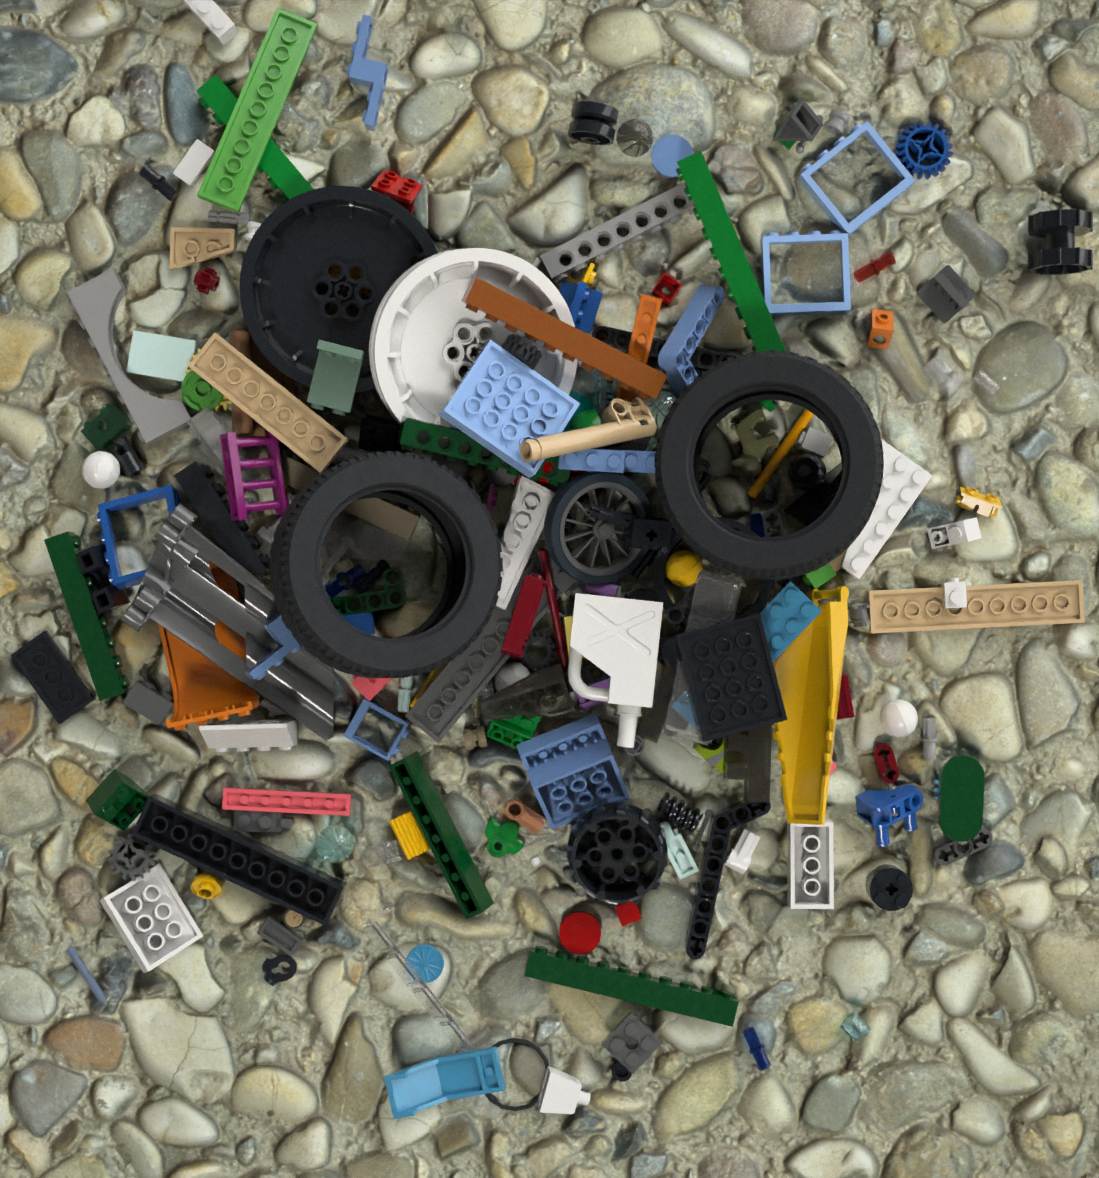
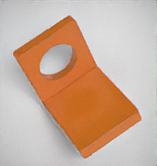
(881, 325)

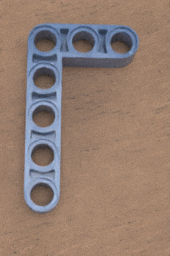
(687, 334)

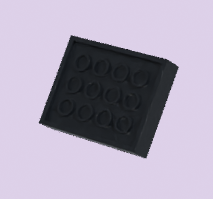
(729, 677)

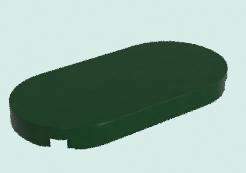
(961, 798)

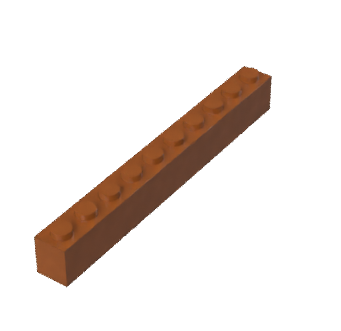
(564, 338)

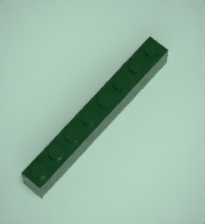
(88, 623)
(441, 835)

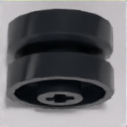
(593, 123)

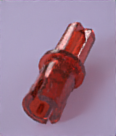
(874, 267)

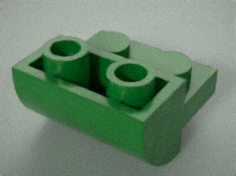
(513, 730)

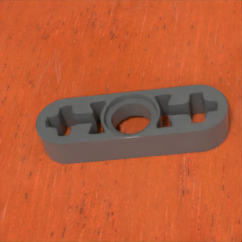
(950, 858)

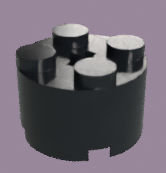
(896, 897)

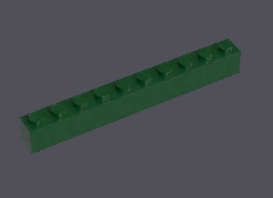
(631, 986)

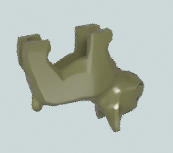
(752, 443)

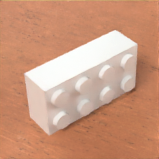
(810, 866)

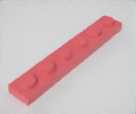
(286, 801)

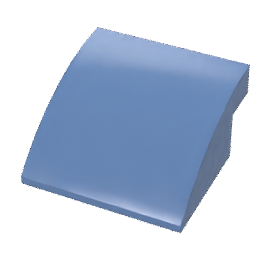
(572, 770)

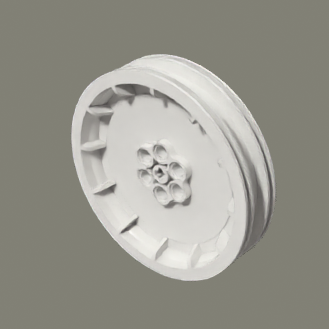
(422, 321)

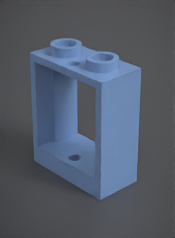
(358, 719)

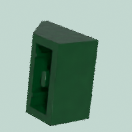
(118, 800)

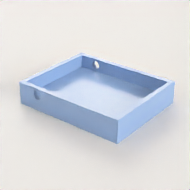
(507, 403)

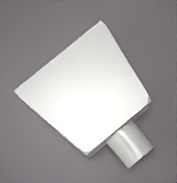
(561, 1093)

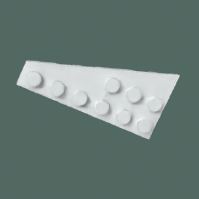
(899, 489)

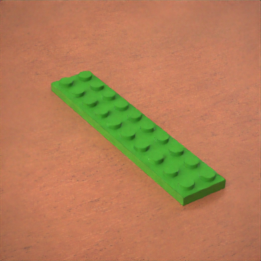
(257, 110)

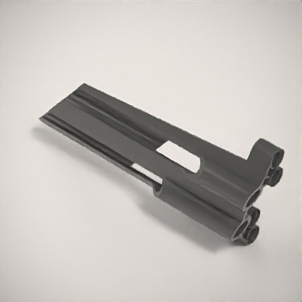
(188, 603)

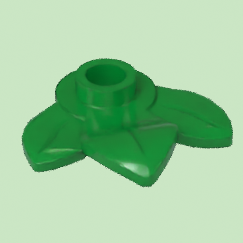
(505, 835)

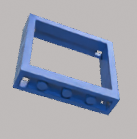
(107, 536)

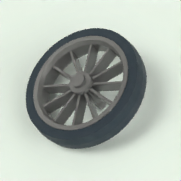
(596, 529)

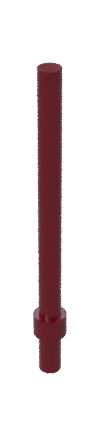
(562, 649)

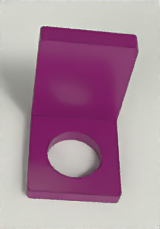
(492, 497)

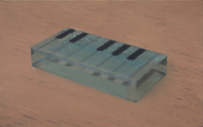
(602, 393)

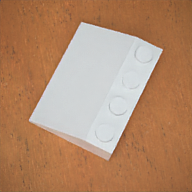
(250, 733)
(151, 918)

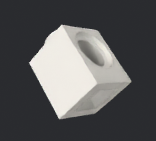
(814, 442)

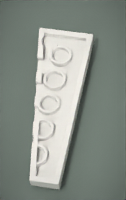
(521, 533)

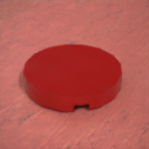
(579, 932)

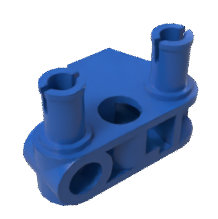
(877, 808)

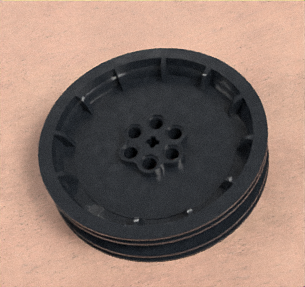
(294, 256)

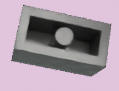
(150, 702)

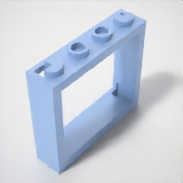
(823, 201)
(806, 308)

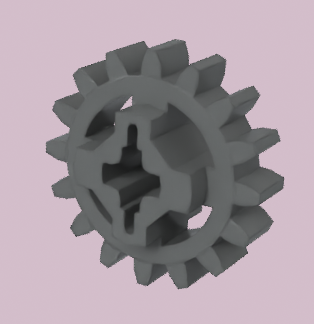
(141, 857)

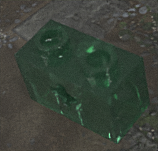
(117, 422)

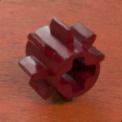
(206, 280)

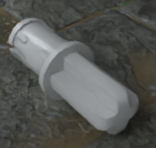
(929, 739)

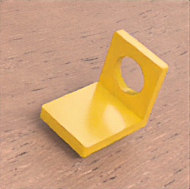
(588, 275)

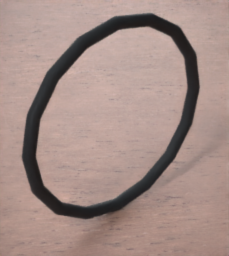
(512, 1108)

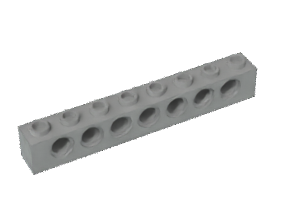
(627, 220)

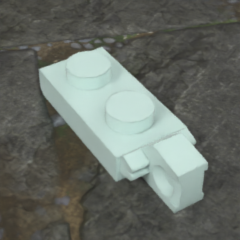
(679, 852)

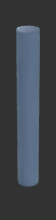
(86, 974)

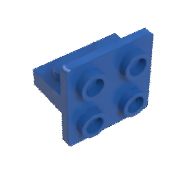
(582, 304)

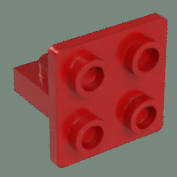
(397, 188)

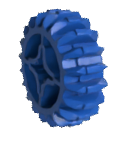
(931, 153)

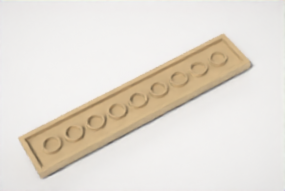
(986, 607)

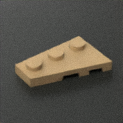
(198, 245)

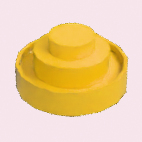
(207, 885)

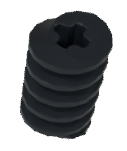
(679, 813)

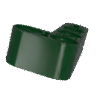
(385, 596)

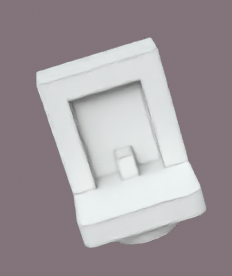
(954, 593)

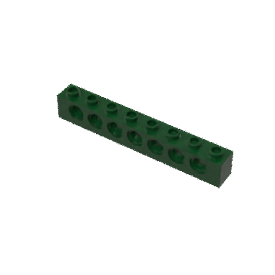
(412, 427)

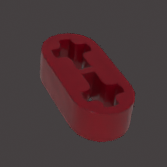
(890, 761)

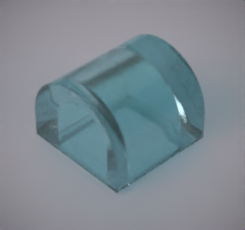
(855, 1026)

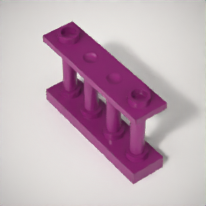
(236, 486)

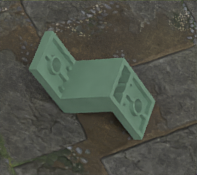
(335, 377)

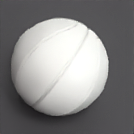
(101, 470)
(898, 718)

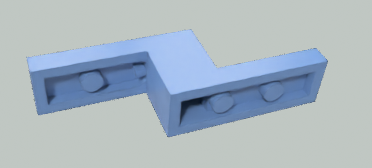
(367, 72)
(609, 460)
(285, 642)

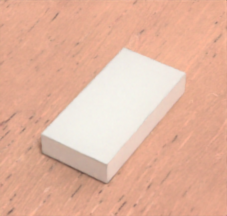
(194, 162)

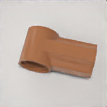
(526, 815)

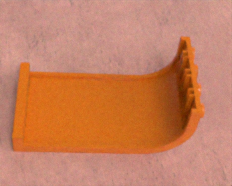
(198, 684)

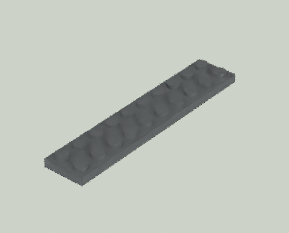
(471, 671)

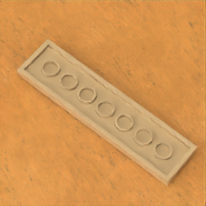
(268, 403)

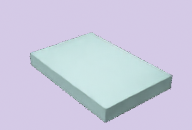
(160, 356)

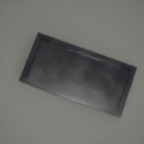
(52, 677)

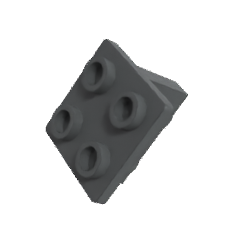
(946, 294)

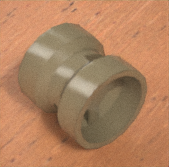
(475, 738)

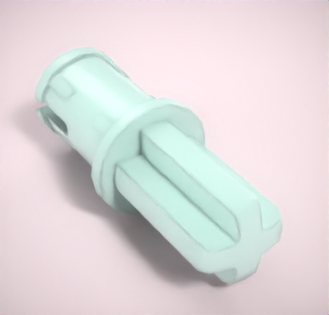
(405, 691)

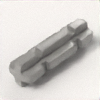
(228, 217)

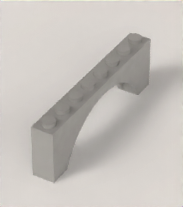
(97, 305)

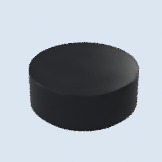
(620, 1072)

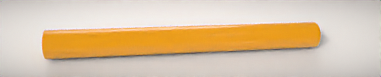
(779, 455)

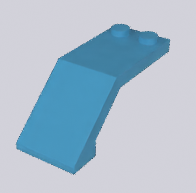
(443, 1080)

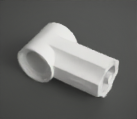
(740, 856)

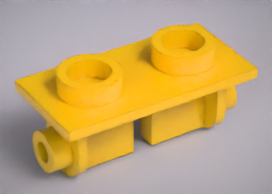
(971, 497)

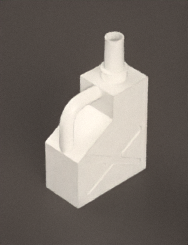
(624, 643)

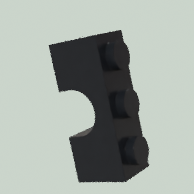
(108, 596)

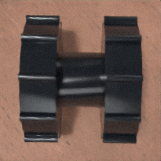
(1060, 230)

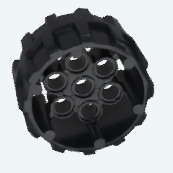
(602, 887)

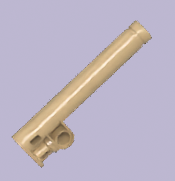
(622, 423)

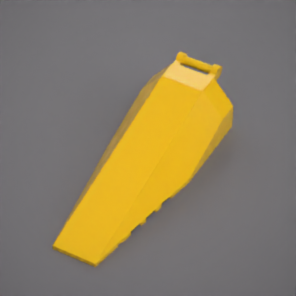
(810, 690)

